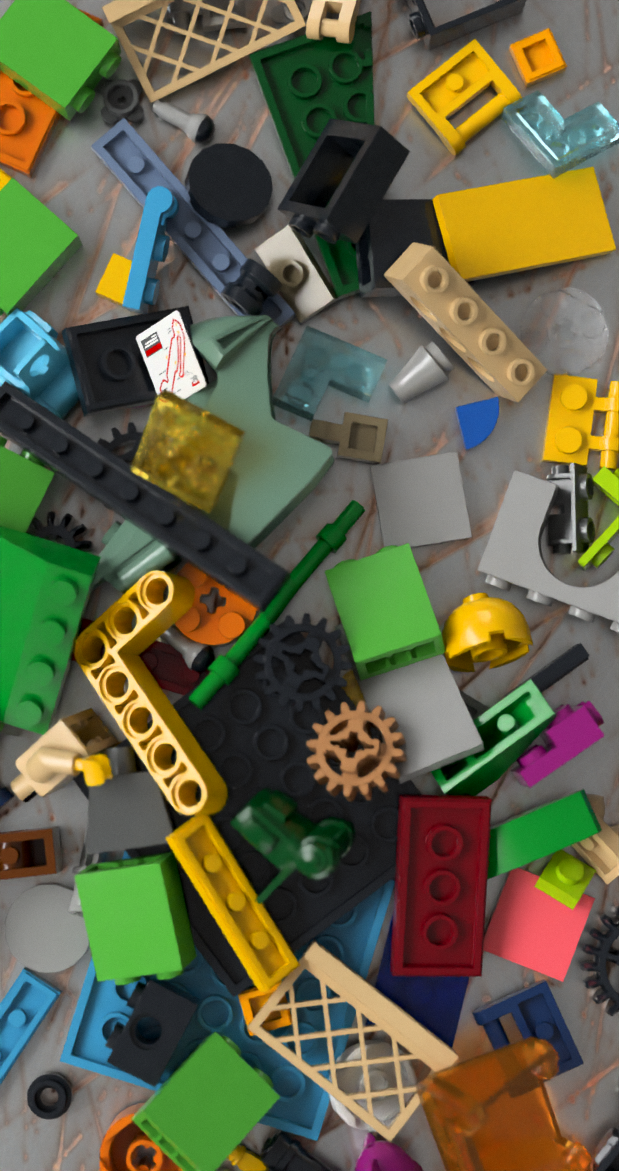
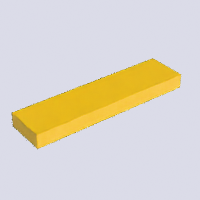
(232, 902)

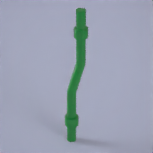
(225, 667)

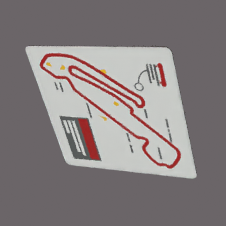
(171, 357)

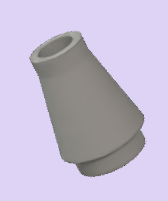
(423, 371)

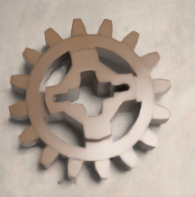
(356, 732)

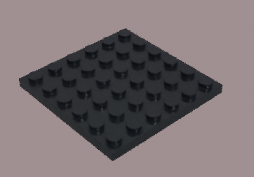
(265, 746)

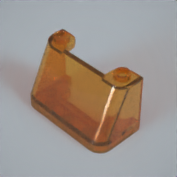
(498, 1112)

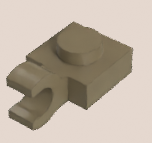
(358, 436)

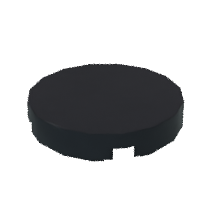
(228, 185)

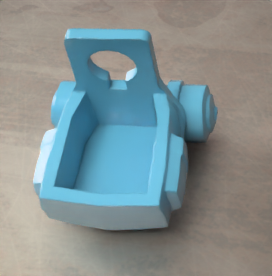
(36, 362)

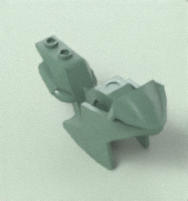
(272, 467)

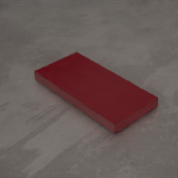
(440, 885)

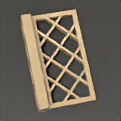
(127, 11)
(377, 1008)

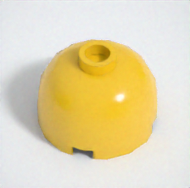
(484, 632)

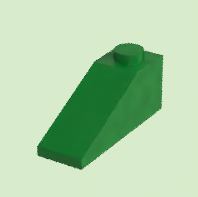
(505, 734)

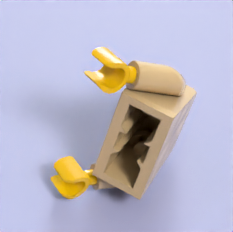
(64, 752)

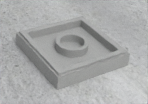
(421, 501)

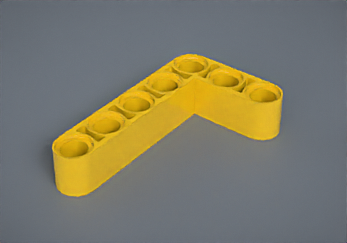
(144, 694)

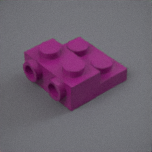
(564, 738)

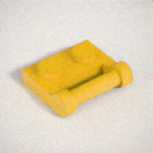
(456, 85)

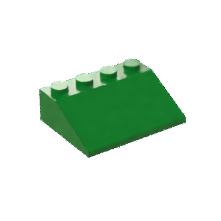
(40, 618)

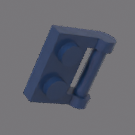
(535, 1017)

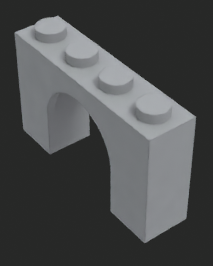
(517, 557)

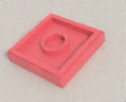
(534, 926)

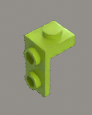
(601, 549)

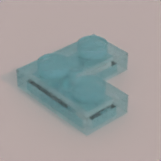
(557, 141)
(326, 362)

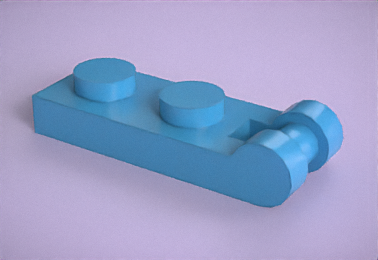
(150, 249)

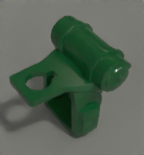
(291, 839)

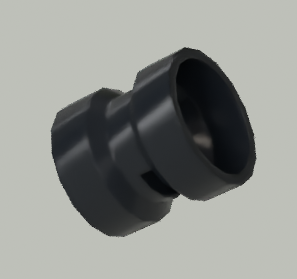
(251, 288)

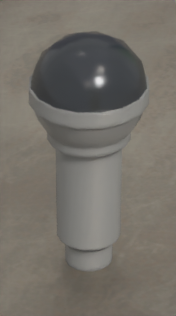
(196, 126)
(196, 655)

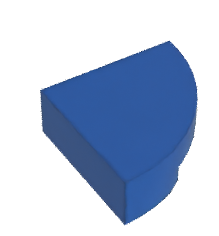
(477, 421)

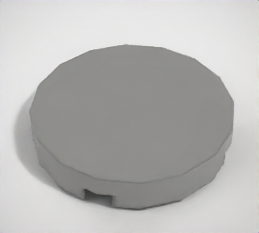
(43, 931)

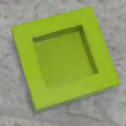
(565, 878)

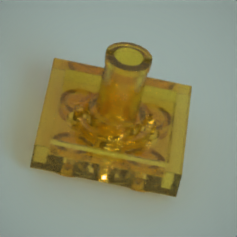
(185, 463)

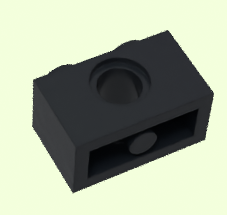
(149, 1057)

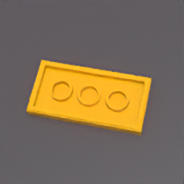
(524, 224)

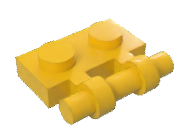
(571, 418)

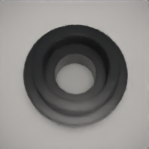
(40, 1106)

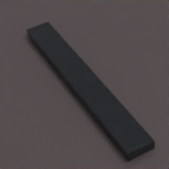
(140, 501)

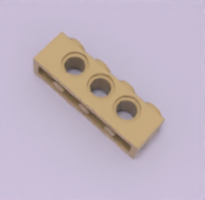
(465, 321)

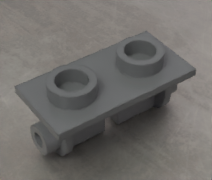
(574, 526)

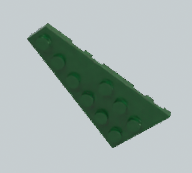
(303, 89)

